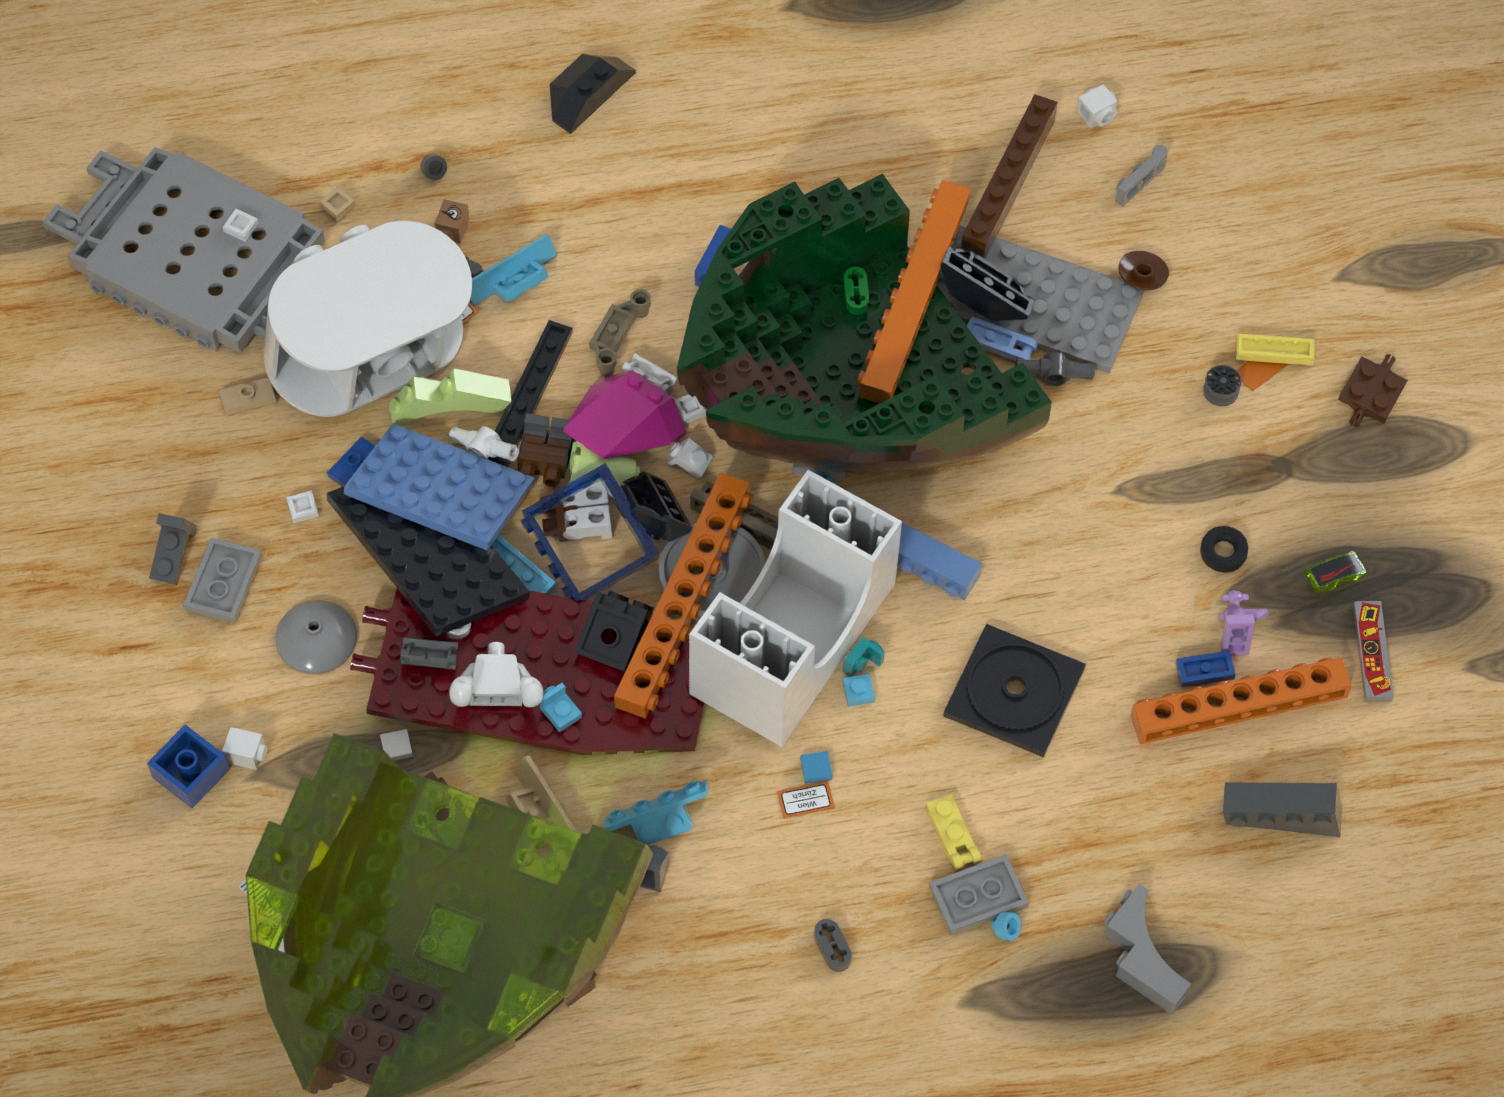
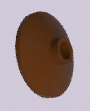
(1143, 270)

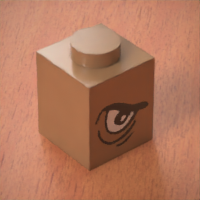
(453, 219)

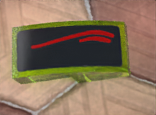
(1333, 571)

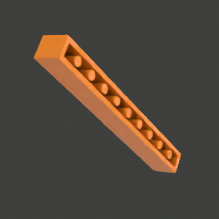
(914, 293)

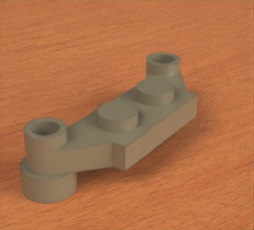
(615, 327)

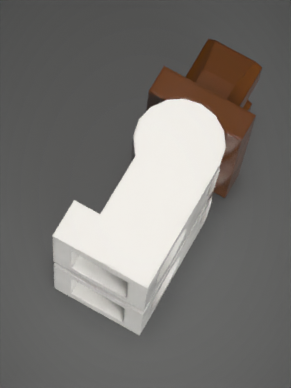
(580, 515)

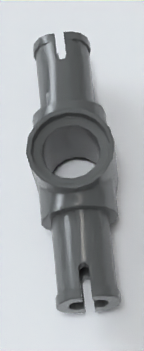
(1056, 369)

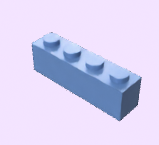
(937, 563)

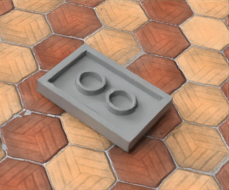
(222, 580)
(978, 894)

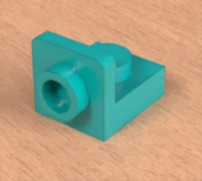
(861, 654)

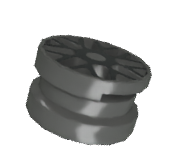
(1221, 386)

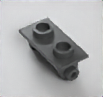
(429, 653)

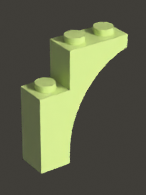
(456, 392)

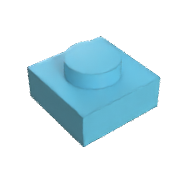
(858, 690)

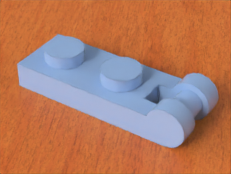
(1001, 340)

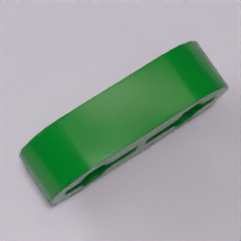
(860, 290)

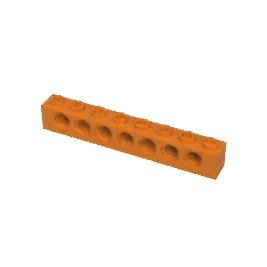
(1151, 728)

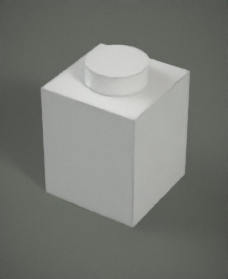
(244, 748)

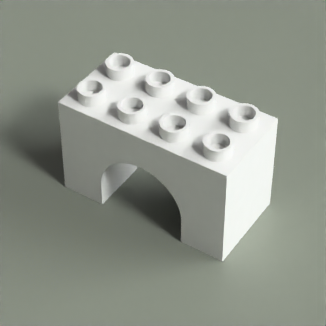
(803, 613)

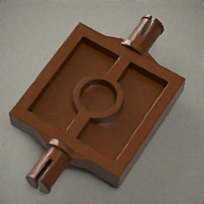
(1372, 390)

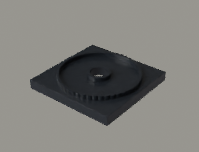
(1023, 718)

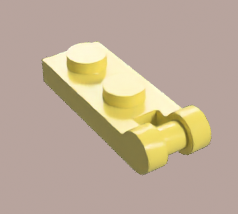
(953, 832)

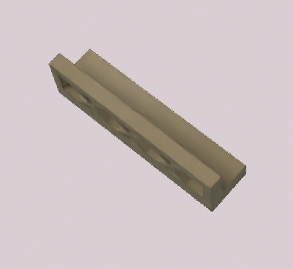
(762, 531)

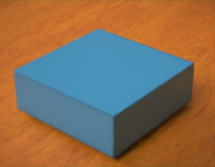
(816, 767)

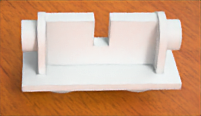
(651, 372)

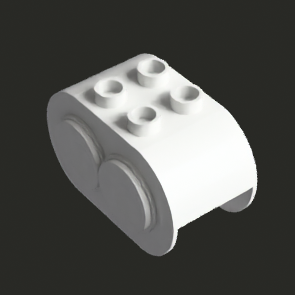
(365, 316)

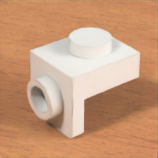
(689, 457)

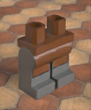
(541, 458)

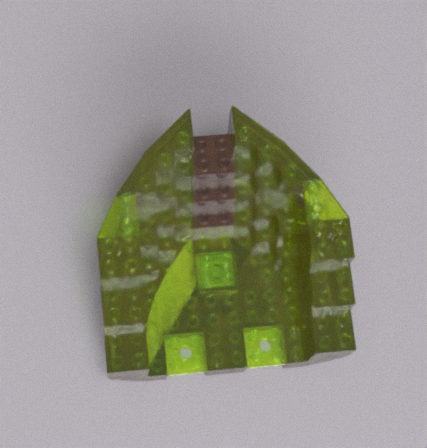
(421, 936)

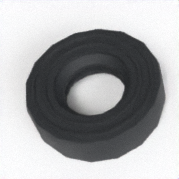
(1220, 563)

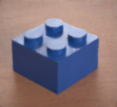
(188, 766)

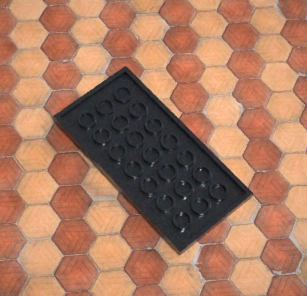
(436, 573)

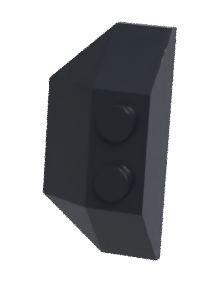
(585, 88)
(984, 286)
(656, 507)

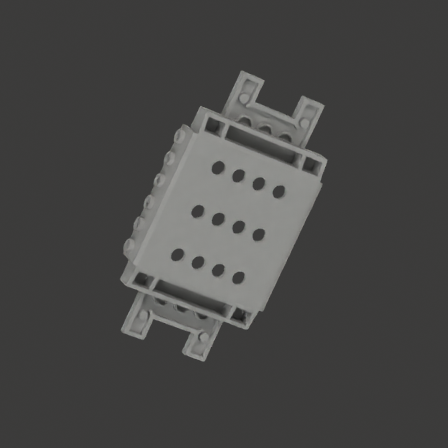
(140, 277)

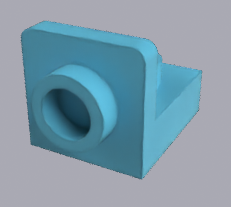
(559, 707)

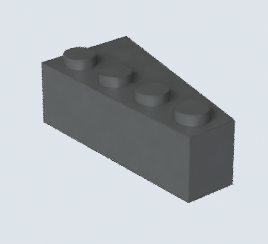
(1284, 807)

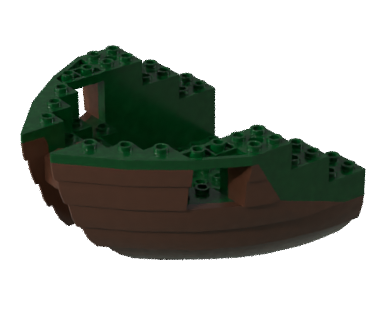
(786, 355)

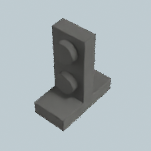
(171, 548)

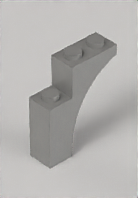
(1140, 962)

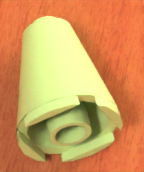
(584, 460)

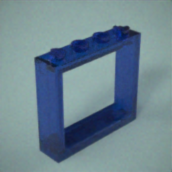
(621, 502)

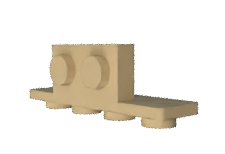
(537, 796)

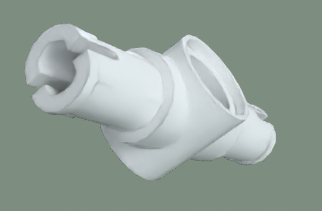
(484, 443)

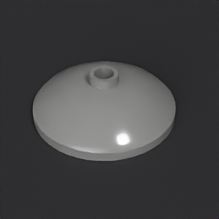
(319, 649)

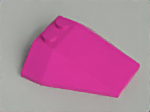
(625, 417)

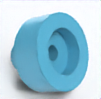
(1007, 926)

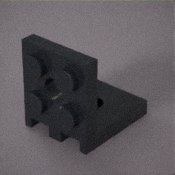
(625, 619)

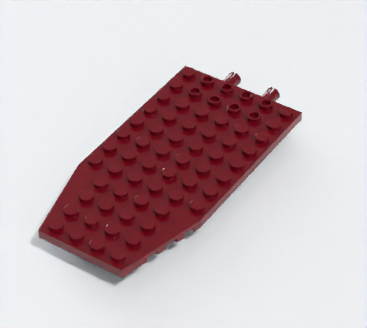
(543, 639)

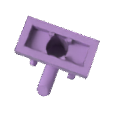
(1238, 624)

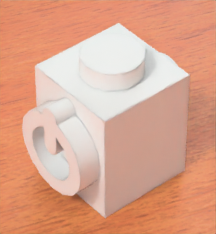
(1097, 106)

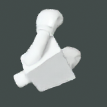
(496, 681)

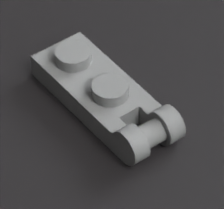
(1141, 175)

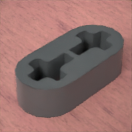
(838, 942)

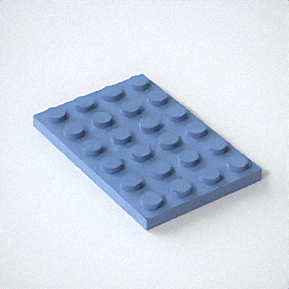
(439, 486)

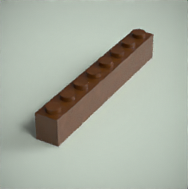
(1009, 176)

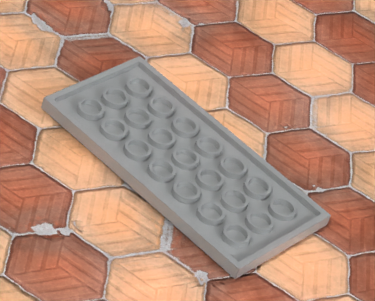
(1073, 306)

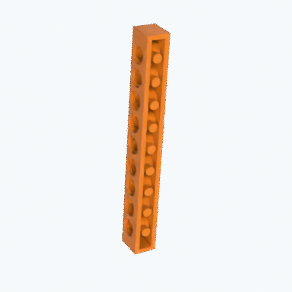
(641, 700)

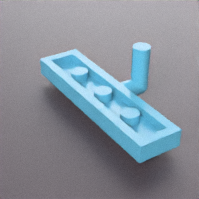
(525, 570)

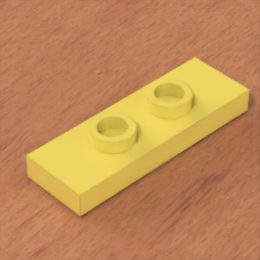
(1275, 349)

